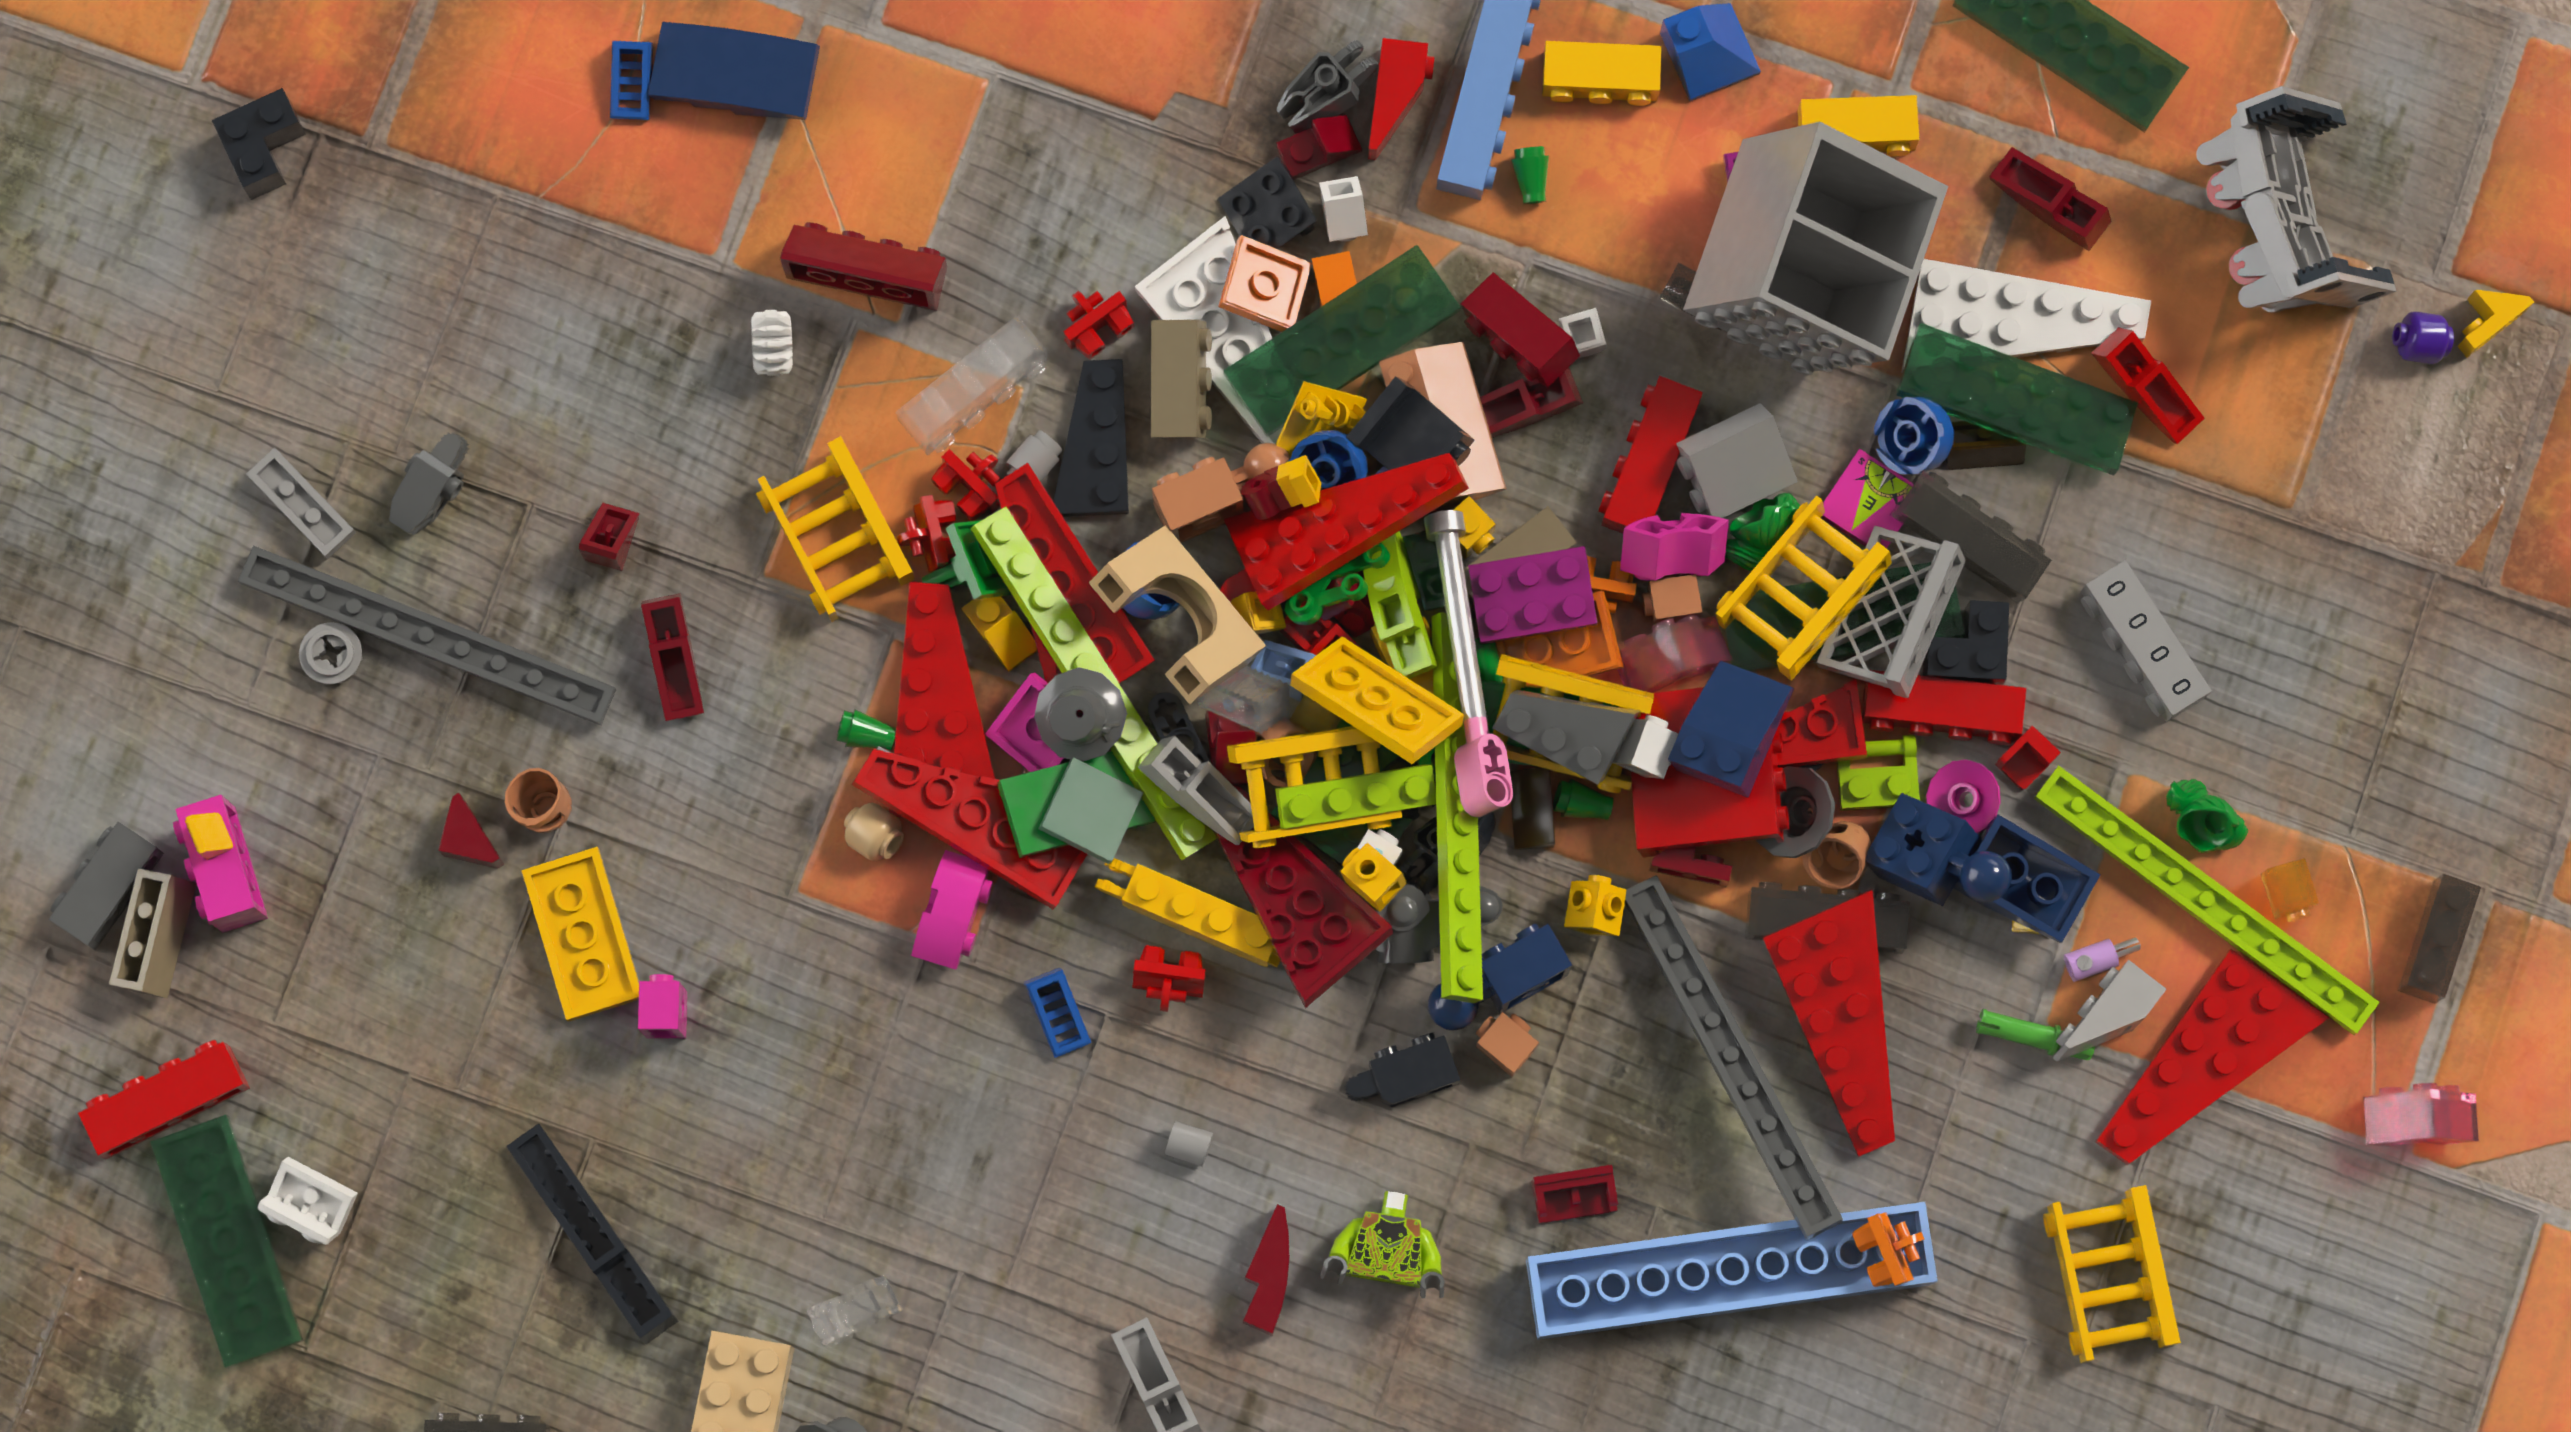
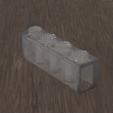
(972, 386)

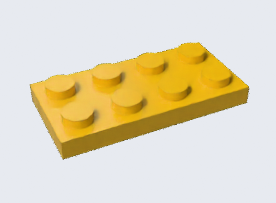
(1377, 700)
(582, 934)

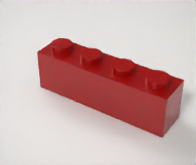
(1652, 455)
(1948, 707)
(164, 1099)

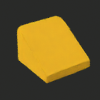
(1257, 615)
(209, 834)

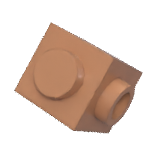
(1672, 598)
(1506, 1042)

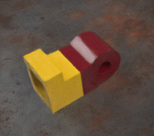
(1282, 488)

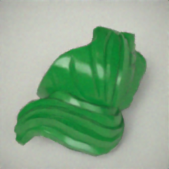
(1760, 529)
(2204, 818)

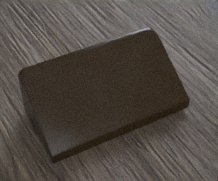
(1982, 448)
(1532, 809)

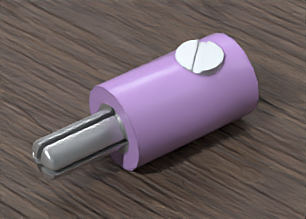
(2097, 958)

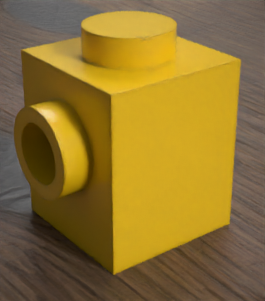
(1478, 528)
(1372, 876)

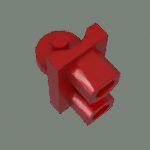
(1083, 332)
(956, 471)
(924, 532)
(1167, 980)

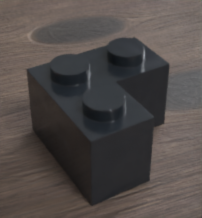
(250, 136)
(1980, 653)

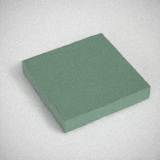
(1090, 810)

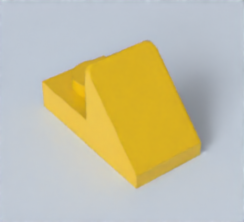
(2497, 311)
(1001, 630)

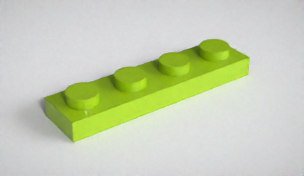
(1356, 796)

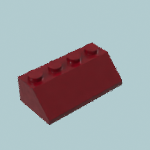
(864, 266)

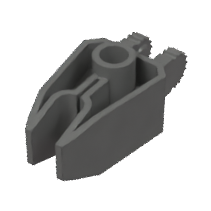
(1325, 87)
(429, 484)

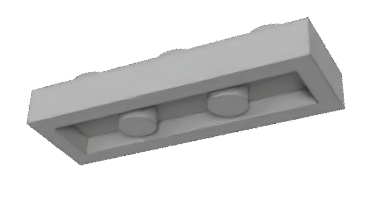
(301, 503)

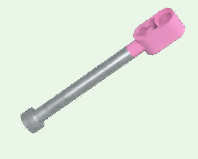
(1483, 760)

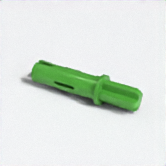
(2024, 1032)

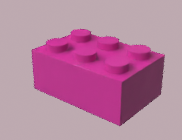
(227, 881)

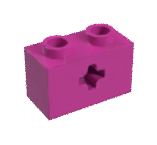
(662, 1008)

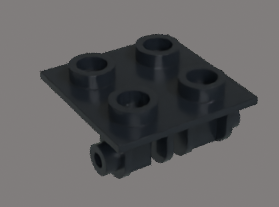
(1268, 206)

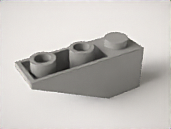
(2117, 1010)

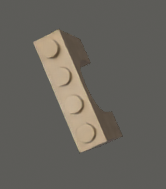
(1166, 568)

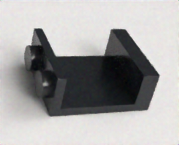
(1408, 429)

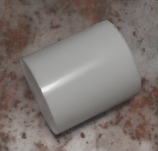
(1188, 1143)

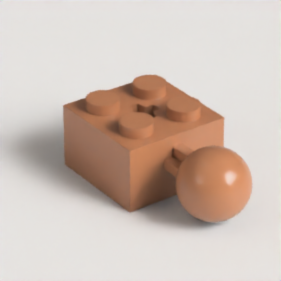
(1210, 492)

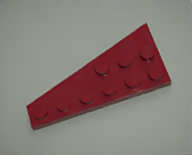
(1306, 911)

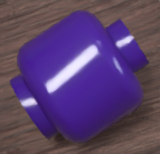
(2423, 338)

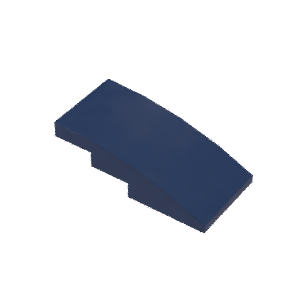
(734, 70)

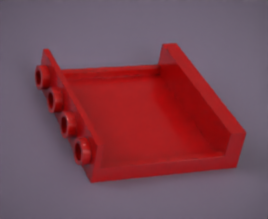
(1696, 813)

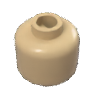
(873, 832)

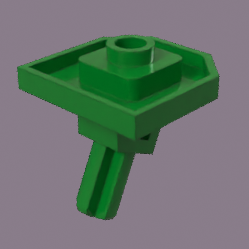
(969, 566)

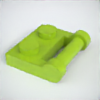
(1879, 785)

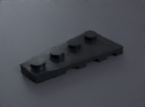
(1095, 453)

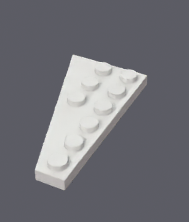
(1191, 289)
(2019, 312)

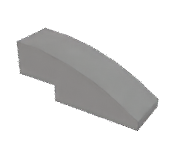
(1198, 788)
(1155, 1378)

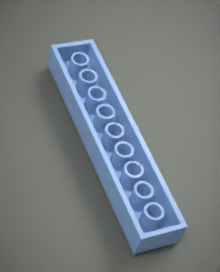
(1713, 1273)

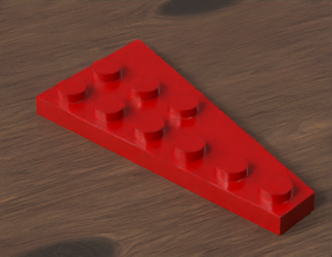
(1313, 541)
(968, 817)
(1836, 993)
(2220, 1041)

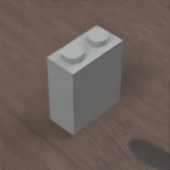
(1735, 462)

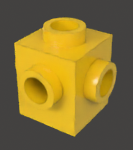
(1595, 906)

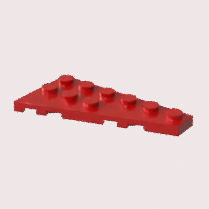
(1071, 572)
(936, 697)

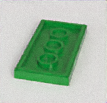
(1030, 794)

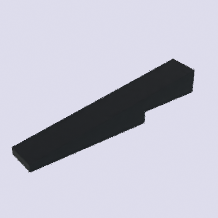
(592, 1234)

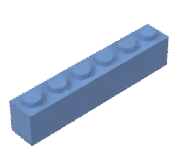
(1486, 97)

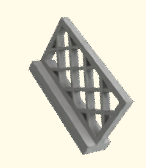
(1921, 624)

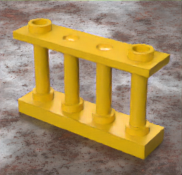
(855, 498)
(1817, 622)
(1556, 683)
(1290, 751)
(2142, 1248)

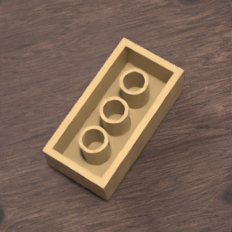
(742, 1385)

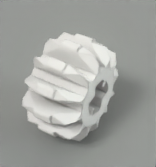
(771, 342)

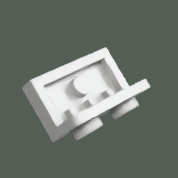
(308, 1202)

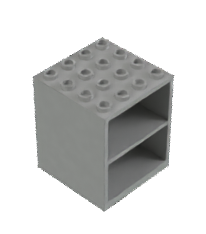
(1815, 249)

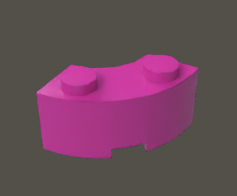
(1671, 547)
(950, 913)

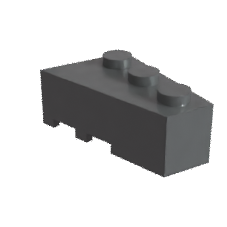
(1567, 731)

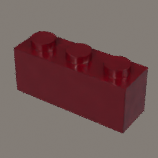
(1519, 330)

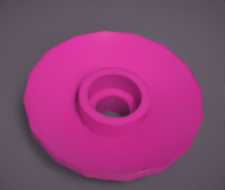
(1958, 779)

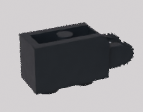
(1406, 1073)

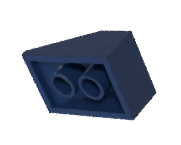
(1730, 728)
(2045, 883)

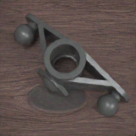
(1417, 925)

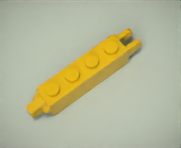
(1192, 912)

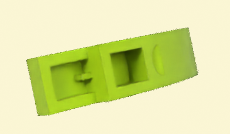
(1397, 612)

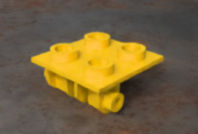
(1320, 410)

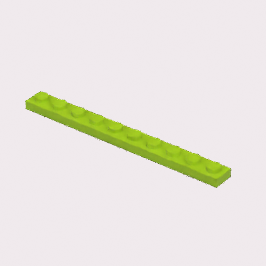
(1072, 649)
(1456, 846)
(2206, 900)

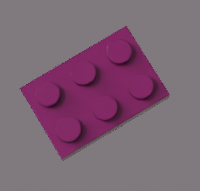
(1532, 595)

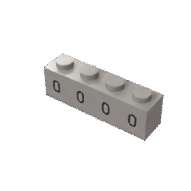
(2144, 641)

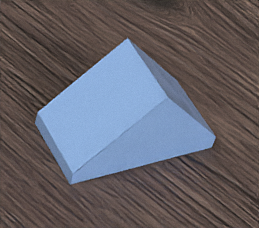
(1281, 662)

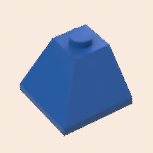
(1708, 49)

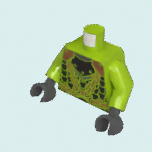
(1387, 1249)

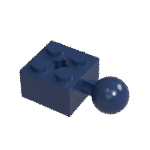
(1931, 850)
(1507, 976)

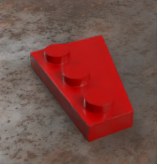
(1824, 730)

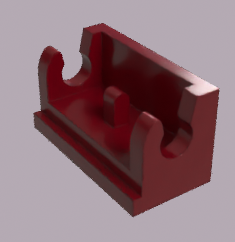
(1575, 1194)

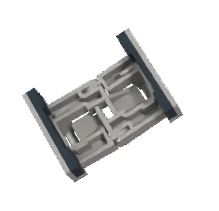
(2271, 182)

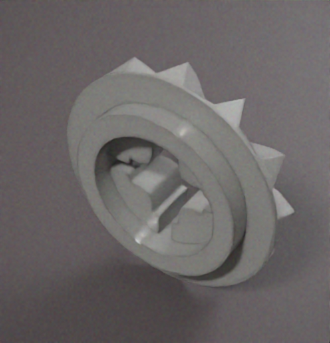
(314, 646)

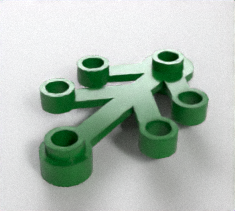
(1319, 598)

